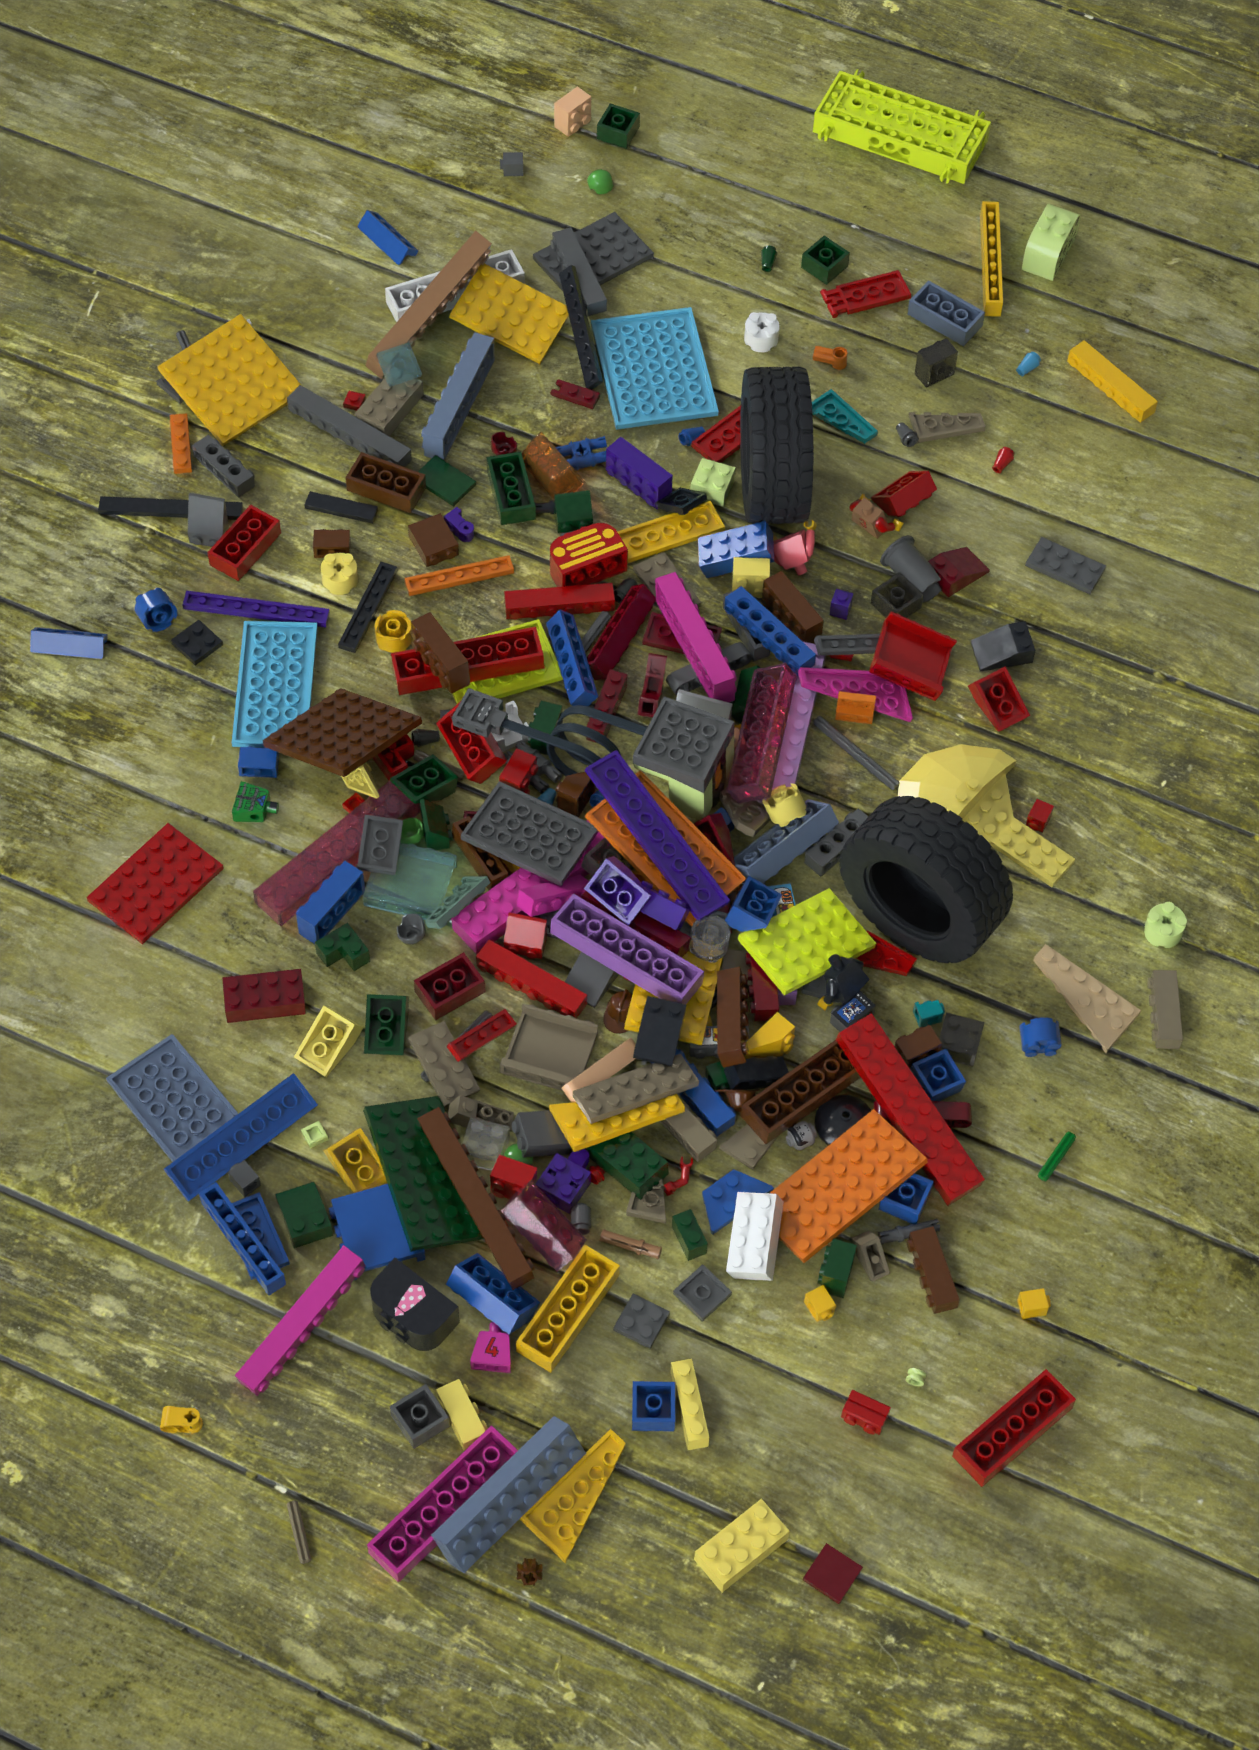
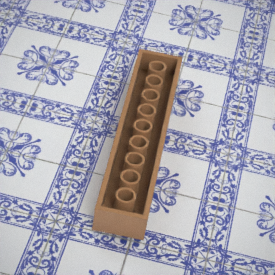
(434, 298)

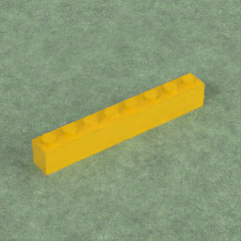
(991, 259)

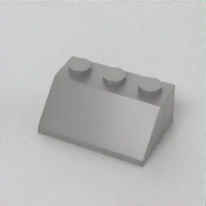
(705, 703)

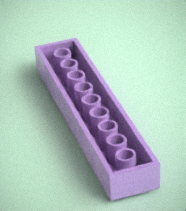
(796, 729)

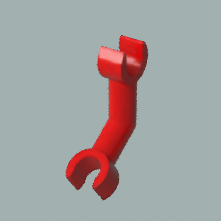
(671, 1187)

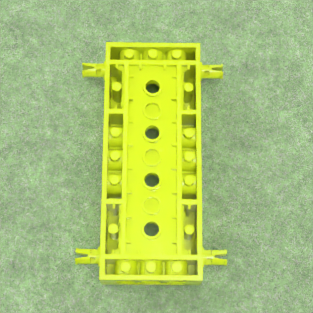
(901, 126)

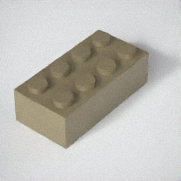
(390, 405)

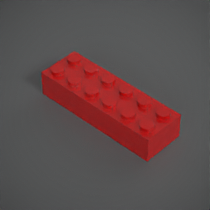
(1013, 1427)

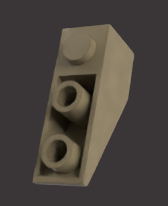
(463, 1108)

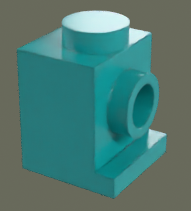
(928, 1012)

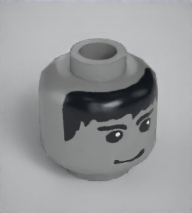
(801, 1135)

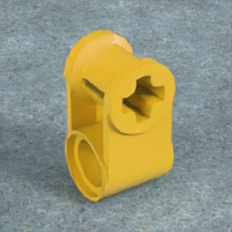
(177, 1420)

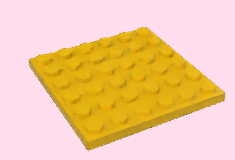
(230, 379)

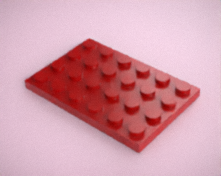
(155, 883)

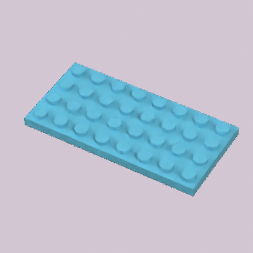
(272, 678)

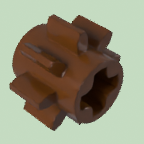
(529, 1571)

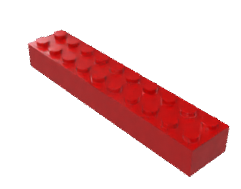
(909, 1108)

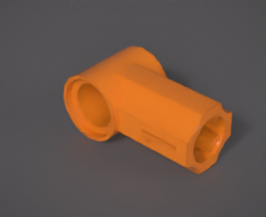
(835, 356)

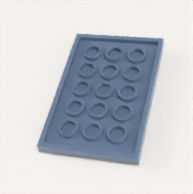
(171, 1097)

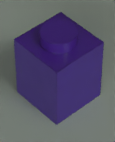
(841, 604)

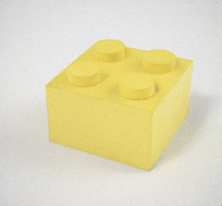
(750, 574)

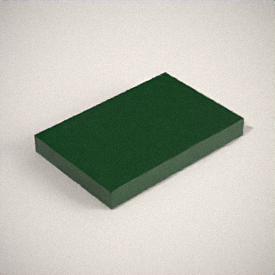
(446, 480)

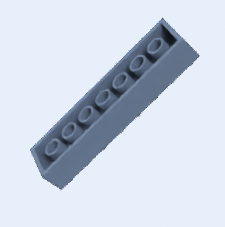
(458, 396)
(508, 1494)

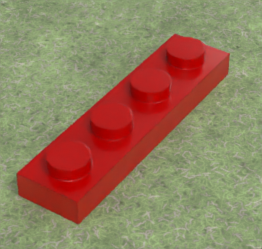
(481, 1035)

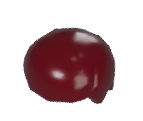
(502, 444)

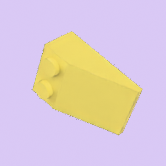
(362, 781)
(328, 1041)

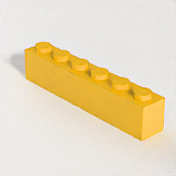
(1112, 381)

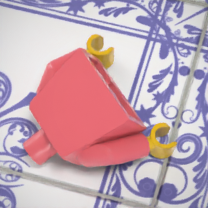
(795, 549)

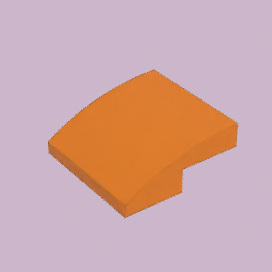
(855, 707)

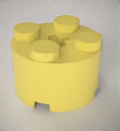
(339, 573)
(785, 804)

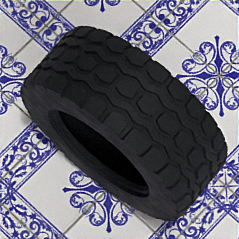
(776, 444)
(926, 879)

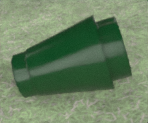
(768, 257)

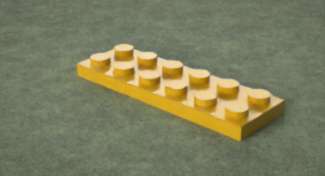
(670, 531)

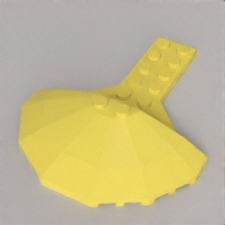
(976, 789)

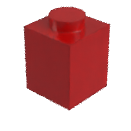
(1039, 815)

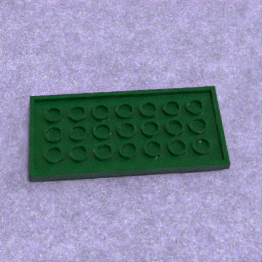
(419, 1185)

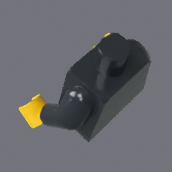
(842, 980)

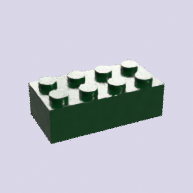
(511, 488)
(630, 1162)

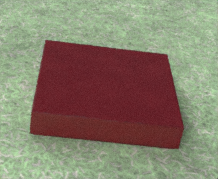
(832, 1573)

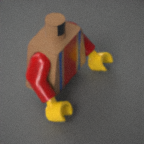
(872, 518)

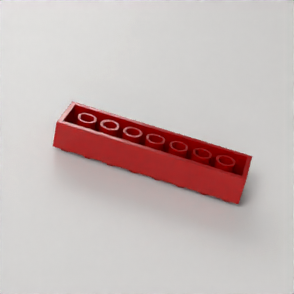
(486, 656)

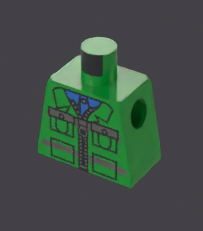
(252, 804)

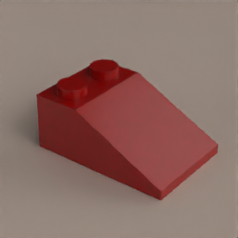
(999, 699)

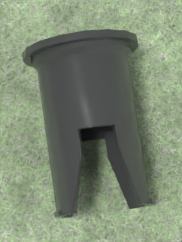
(906, 559)

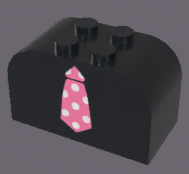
(412, 1307)

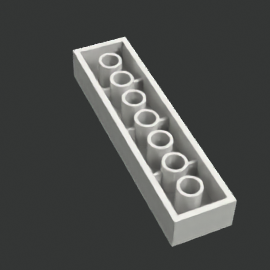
(403, 295)

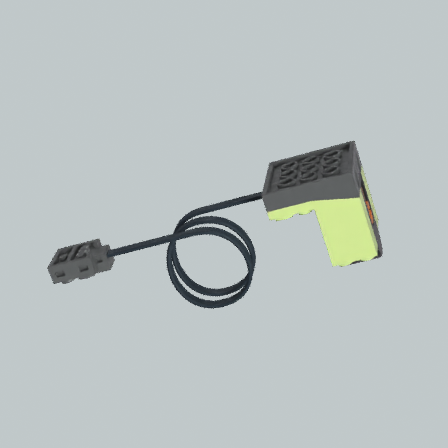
(679, 744)

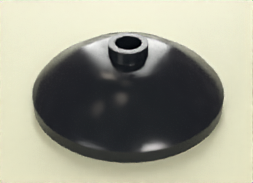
(829, 1118)

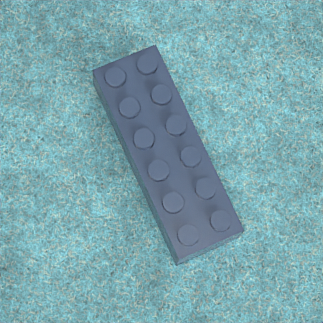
(782, 844)

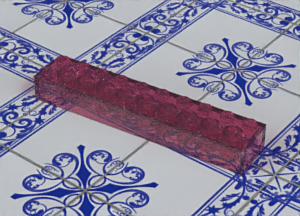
(299, 878)

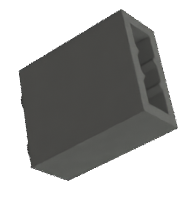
(539, 1134)

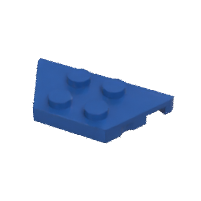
(722, 1196)

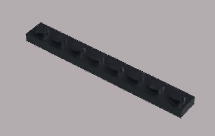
(580, 327)

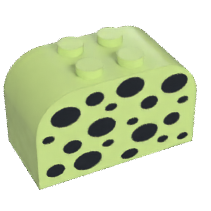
(1050, 241)

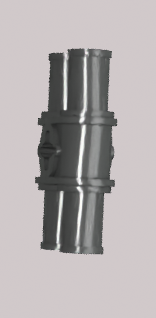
(545, 767)

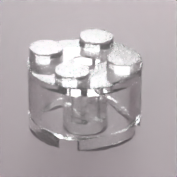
(710, 938)

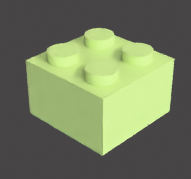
(714, 480)

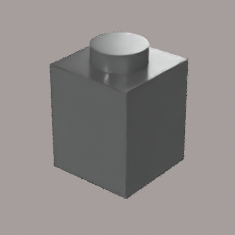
(512, 163)
(244, 1178)

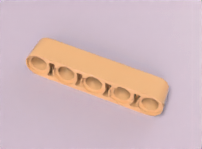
(602, 1069)

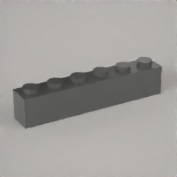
(570, 253)

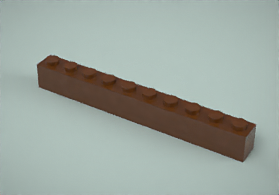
(476, 1198)

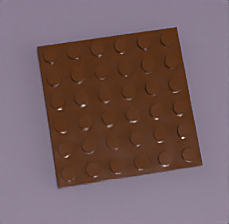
(342, 732)

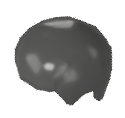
(411, 929)

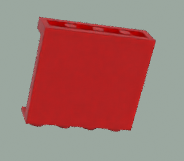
(912, 656)

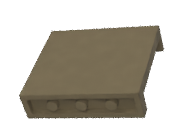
(548, 1047)

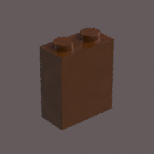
(433, 540)

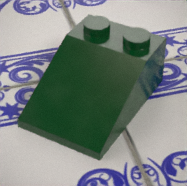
(426, 780)
(386, 1024)
(304, 1214)

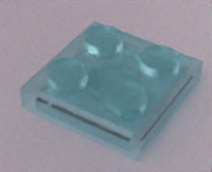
(399, 364)

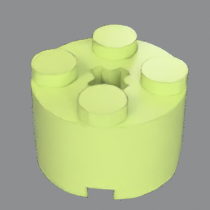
(1165, 925)

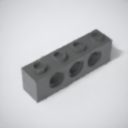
(223, 465)
(822, 862)

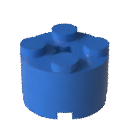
(155, 609)
(1040, 1037)

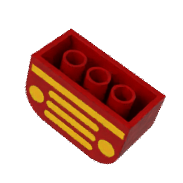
(587, 556)

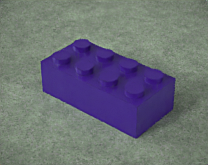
(638, 472)

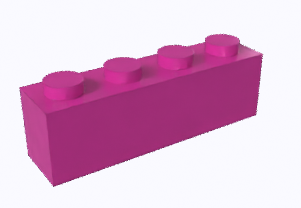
(549, 896)

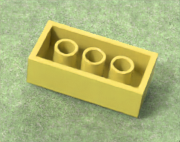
(741, 1545)

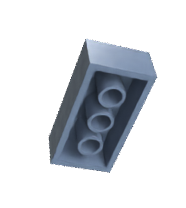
(946, 313)

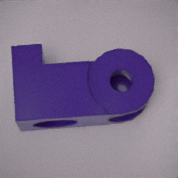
(459, 527)

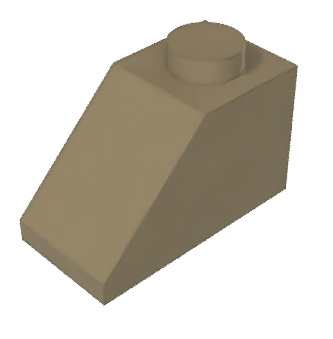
(871, 1255)

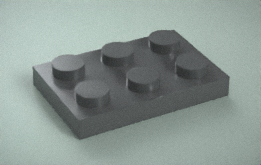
(380, 845)

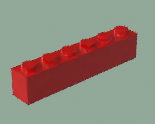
(548, 601)
(530, 980)

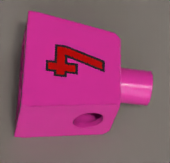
(492, 1351)

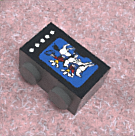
(852, 1012)

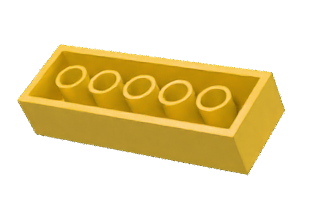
(567, 1308)

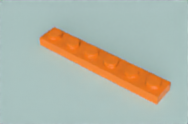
(459, 575)

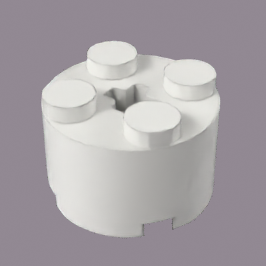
(761, 331)

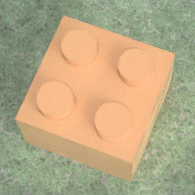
(572, 111)

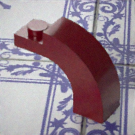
(653, 685)

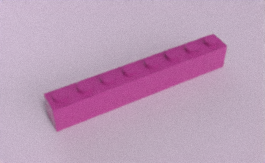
(300, 1321)

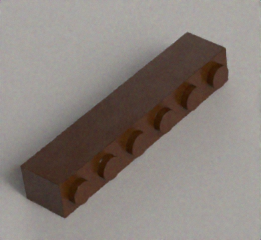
(732, 1017)

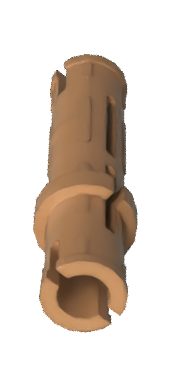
(631, 1244)

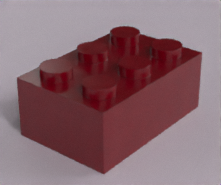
(449, 986)

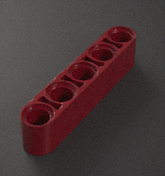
(954, 1113)

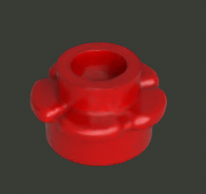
(597, 1174)

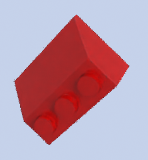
(905, 493)

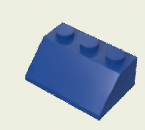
(752, 906)

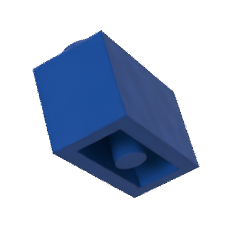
(258, 762)

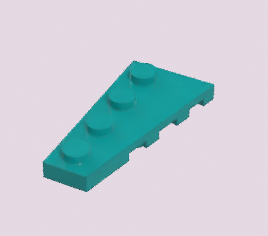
(841, 415)

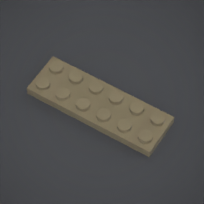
(634, 1089)

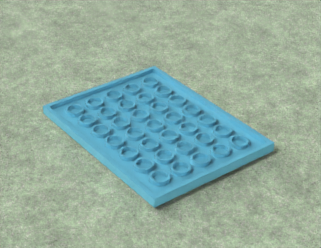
(654, 368)

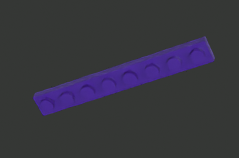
(254, 608)

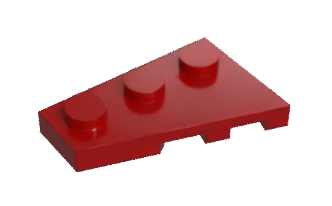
(887, 957)

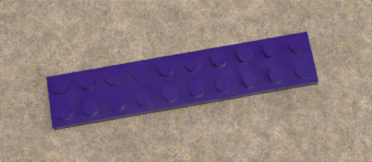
(657, 835)

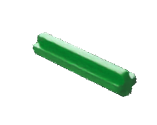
(1056, 1156)

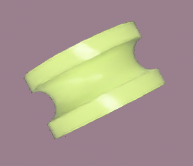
(915, 1377)

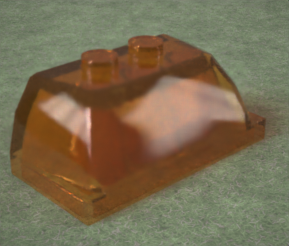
(550, 467)

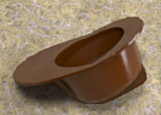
(617, 1011)
(737, 1098)

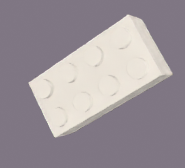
(755, 1236)

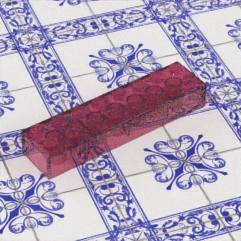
(761, 733)

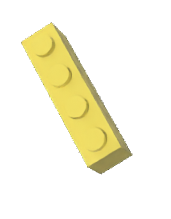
(689, 1404)

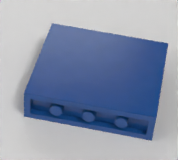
(371, 1227)

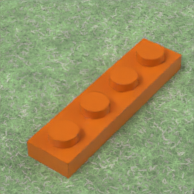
(180, 443)

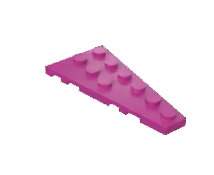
(890, 697)

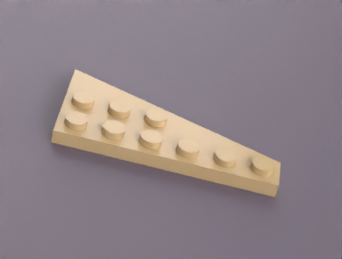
(1092, 1002)

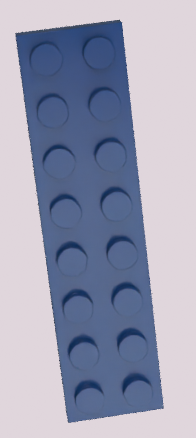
(240, 1137)

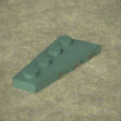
(461, 897)

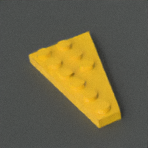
(582, 1134)
(567, 1506)

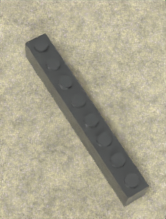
(347, 427)

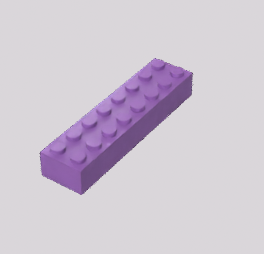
(626, 951)

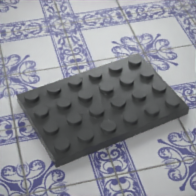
(608, 246)
(529, 833)

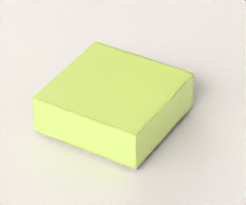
(314, 1134)

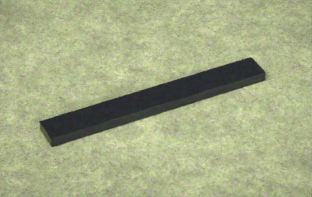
(156, 507)

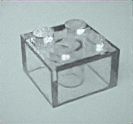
(485, 1142)

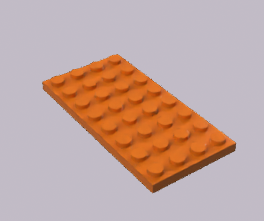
(615, 831)
(844, 1183)

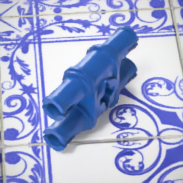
(584, 447)

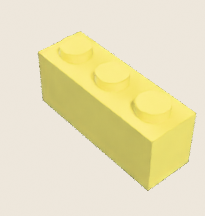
(461, 1412)

